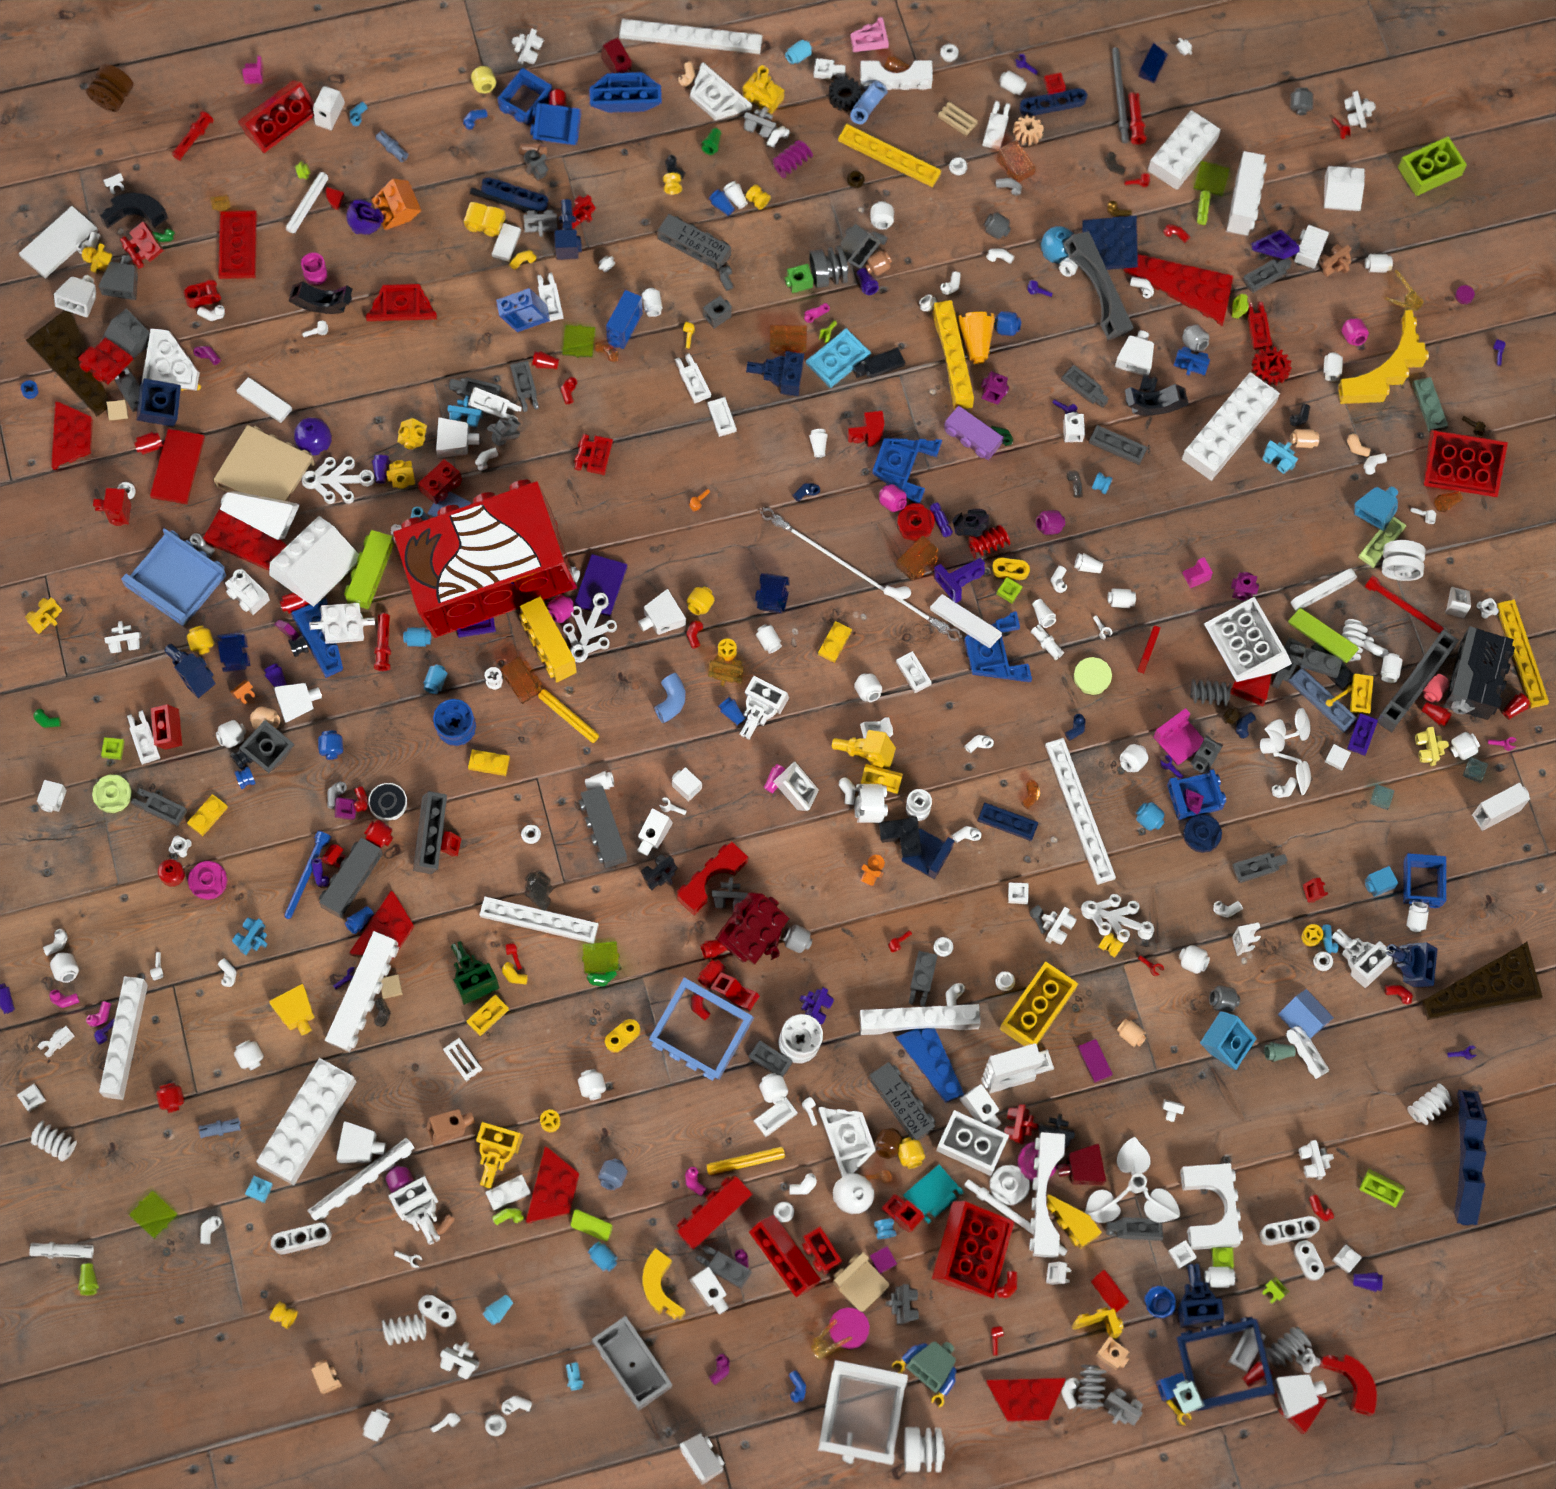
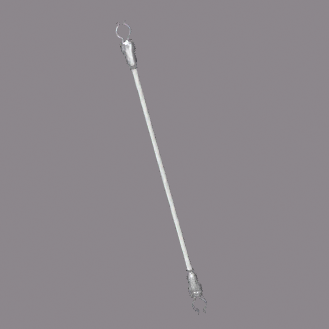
(779, 521)

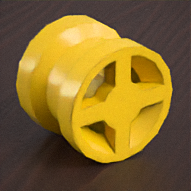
(672, 183)
(727, 645)
(1314, 932)
(548, 1117)

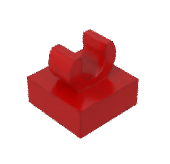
(1054, 83)
(450, 843)
(331, 855)
(1314, 890)

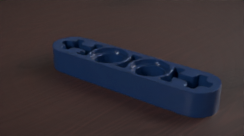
(1052, 100)
(515, 194)

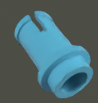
(575, 1381)

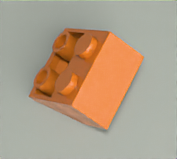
(396, 203)

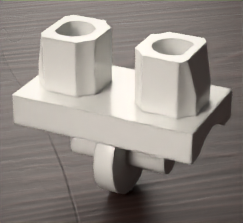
(531, 41)
(1355, 103)
(131, 638)
(1064, 919)
(1317, 1168)
(451, 1356)

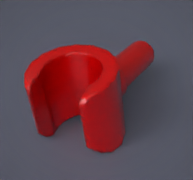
(1344, 130)
(1143, 181)
(894, 944)
(512, 949)
(1151, 966)
(996, 1332)

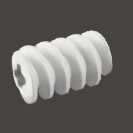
(1354, 632)
(1430, 1104)
(51, 1142)
(404, 1329)

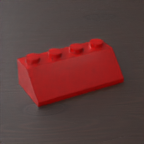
(278, 116)

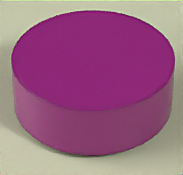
(1464, 294)

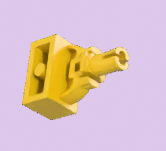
(763, 91)
(875, 748)
(498, 1148)

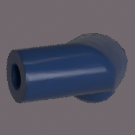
(808, 489)
(1242, 725)

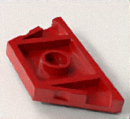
(401, 303)
(71, 435)
(389, 921)
(553, 1188)
(1026, 1398)

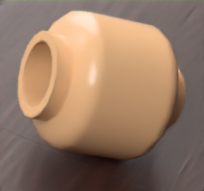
(264, 713)

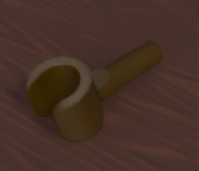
(1479, 426)

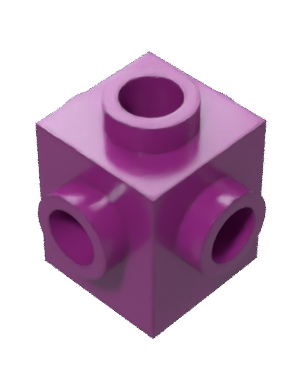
(994, 387)
(1244, 586)

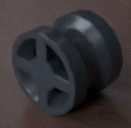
(1148, 383)
(298, 646)
(241, 759)

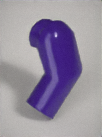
(318, 873)

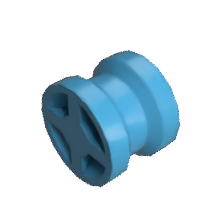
(1102, 483)
(885, 1228)

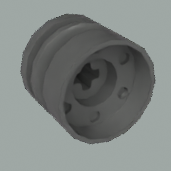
(829, 266)

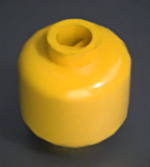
(700, 600)
(200, 640)
(911, 1153)

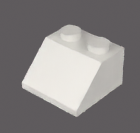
(1343, 188)
(701, 1458)

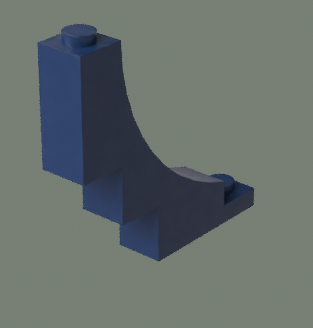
(1472, 1157)

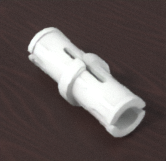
(1047, 642)

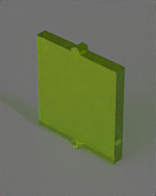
(1211, 178)
(578, 341)
(600, 957)
(153, 1214)

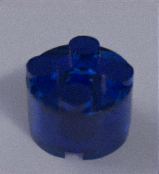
(773, 593)
(233, 652)

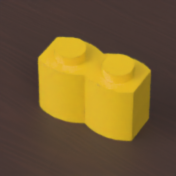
(484, 219)

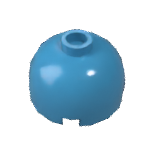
(1052, 243)

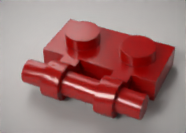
(146, 242)
(599, 454)

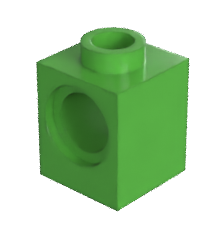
(799, 272)

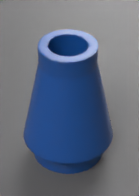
(721, 202)
(731, 710)
(357, 921)

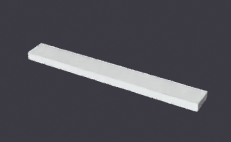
(1080, 811)

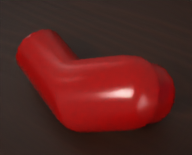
(1177, 230)
(567, 388)

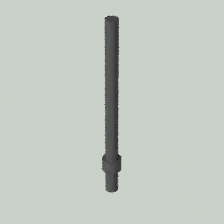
(1123, 124)

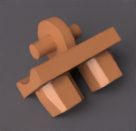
(1338, 262)

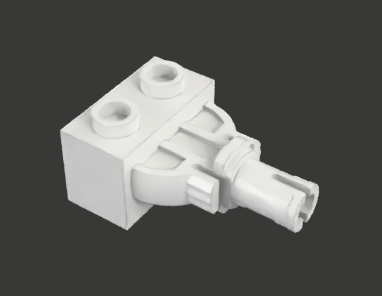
(246, 591)
(762, 704)
(1364, 958)
(415, 1205)

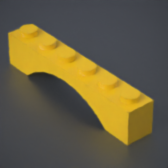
(956, 364)

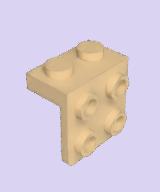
(860, 1282)

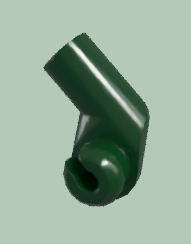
(1007, 437)

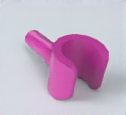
(1505, 744)

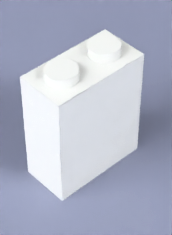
(1501, 806)

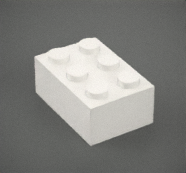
(972, 1143)

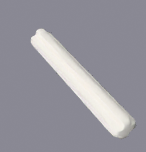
(307, 202)

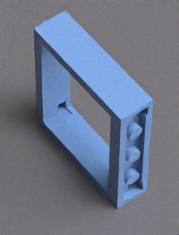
(691, 1062)

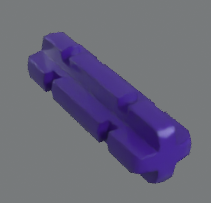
(941, 520)

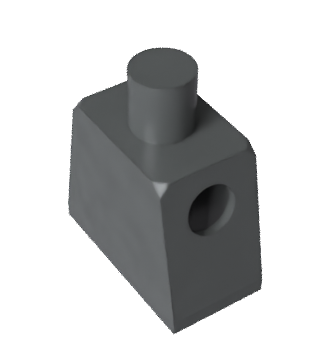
(858, 245)
(120, 279)

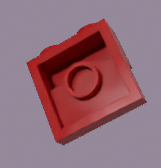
(105, 361)

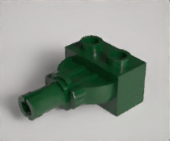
(473, 978)

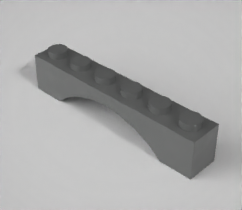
(1084, 253)
(1417, 681)

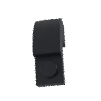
(134, 204)
(320, 300)
(1156, 402)

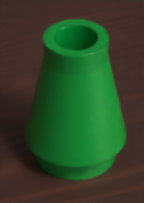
(711, 142)

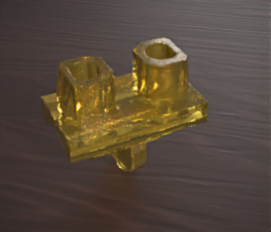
(726, 672)

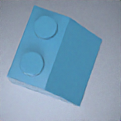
(1228, 1039)

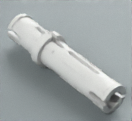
(60, 1250)

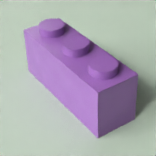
(973, 433)

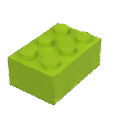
(1432, 166)

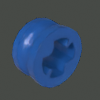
(30, 384)

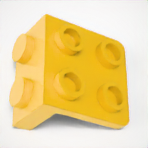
(1112, 1322)

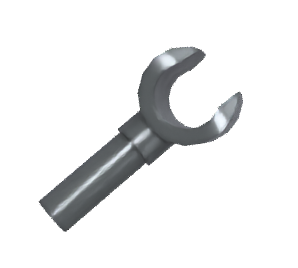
(1035, 913)

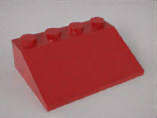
(1464, 463)
(973, 1249)

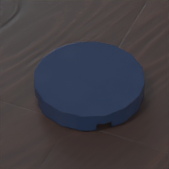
(1202, 833)

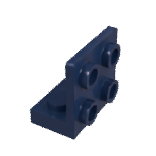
(933, 854)

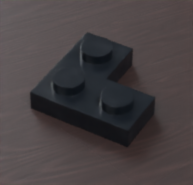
(904, 830)

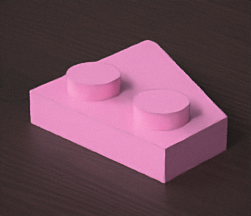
(870, 37)

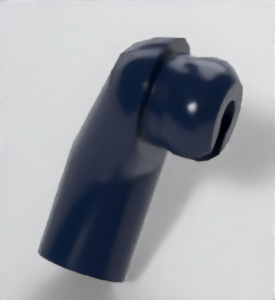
(1078, 727)

